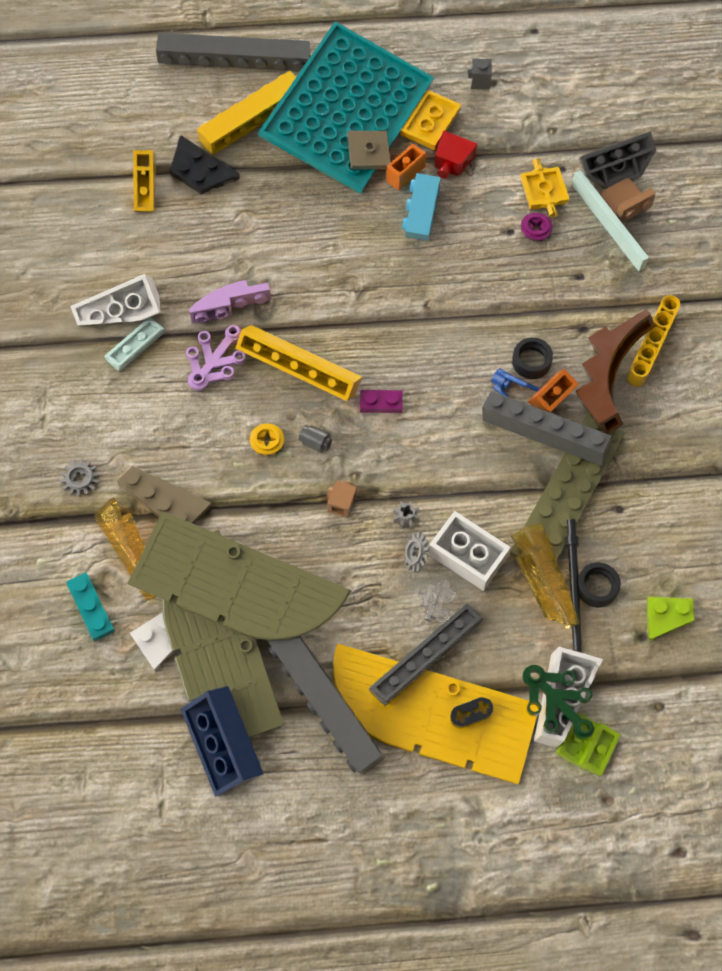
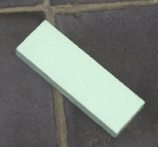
(134, 344)

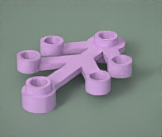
(214, 360)

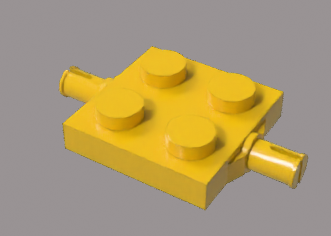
(544, 188)

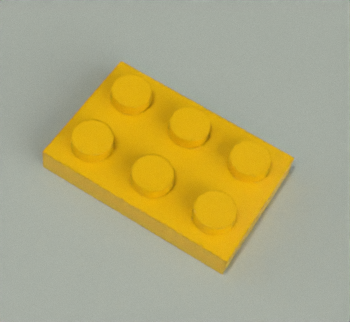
(429, 119)

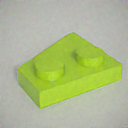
(667, 614)

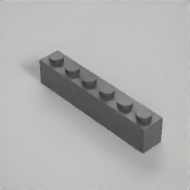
(546, 428)

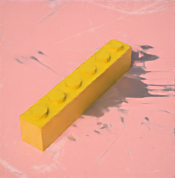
(243, 116)
(298, 362)

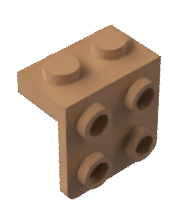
(627, 199)

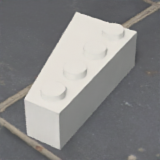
(585, 669)

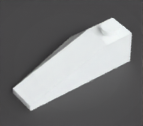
(123, 303)

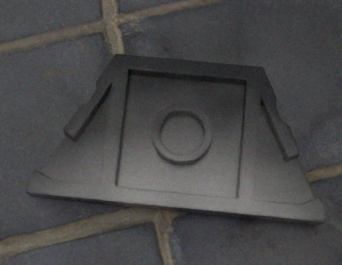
(199, 168)

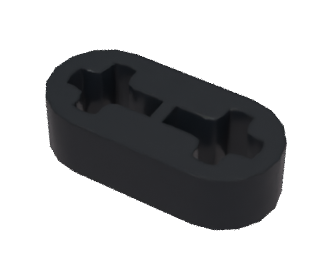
(473, 718)

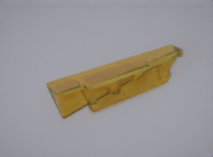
(122, 535)
(544, 575)

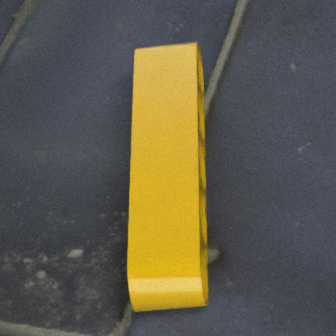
(650, 348)

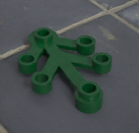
(556, 698)

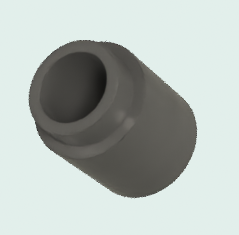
(315, 438)

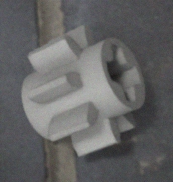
(412, 516)

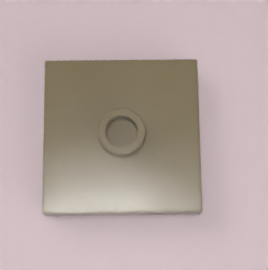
(368, 149)

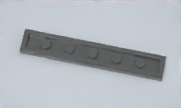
(425, 655)

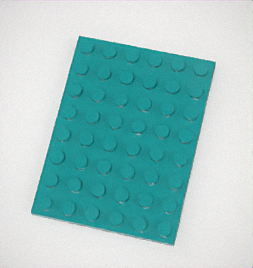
(341, 90)

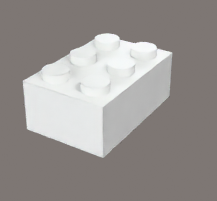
(468, 550)

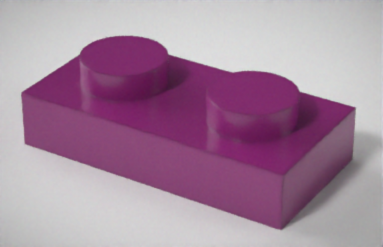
(381, 401)

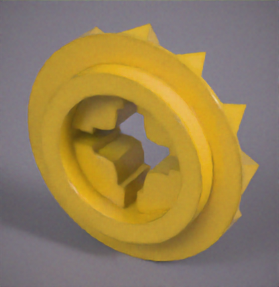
(260, 433)

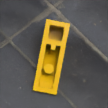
(144, 179)

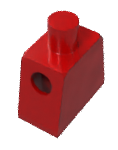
(453, 154)

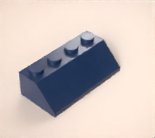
(221, 740)

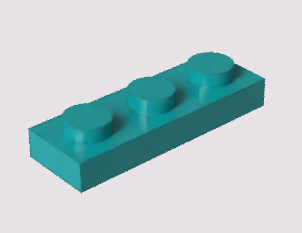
(90, 606)

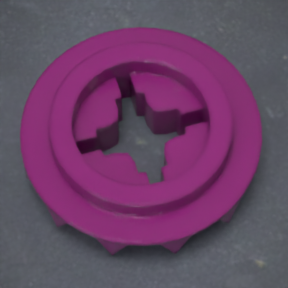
(535, 220)

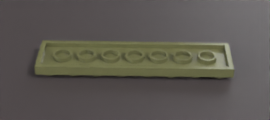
(569, 492)

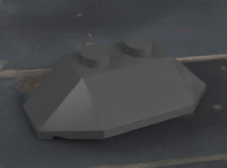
(619, 160)

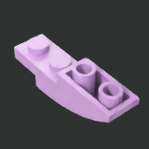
(235, 295)

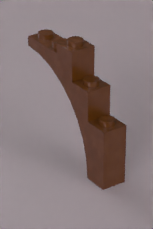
(602, 368)

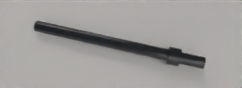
(572, 543)

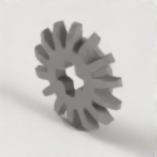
(83, 470)
(416, 562)

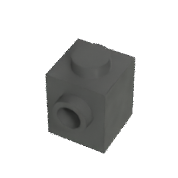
(480, 73)

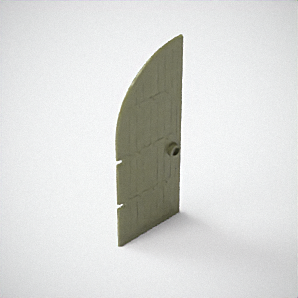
(233, 581)
(221, 658)

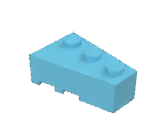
(421, 206)

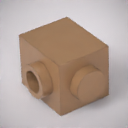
(341, 498)

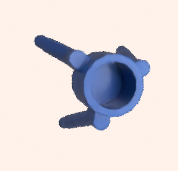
(504, 380)

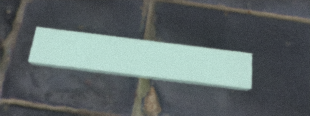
(610, 221)

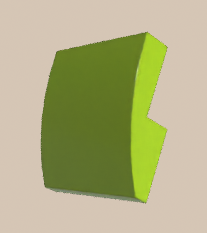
(590, 753)

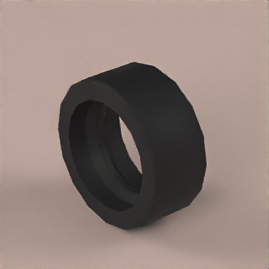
(532, 344)
(605, 570)

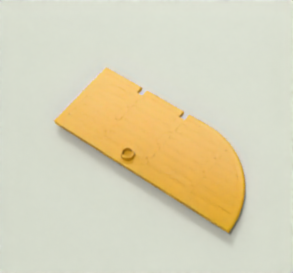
(423, 716)

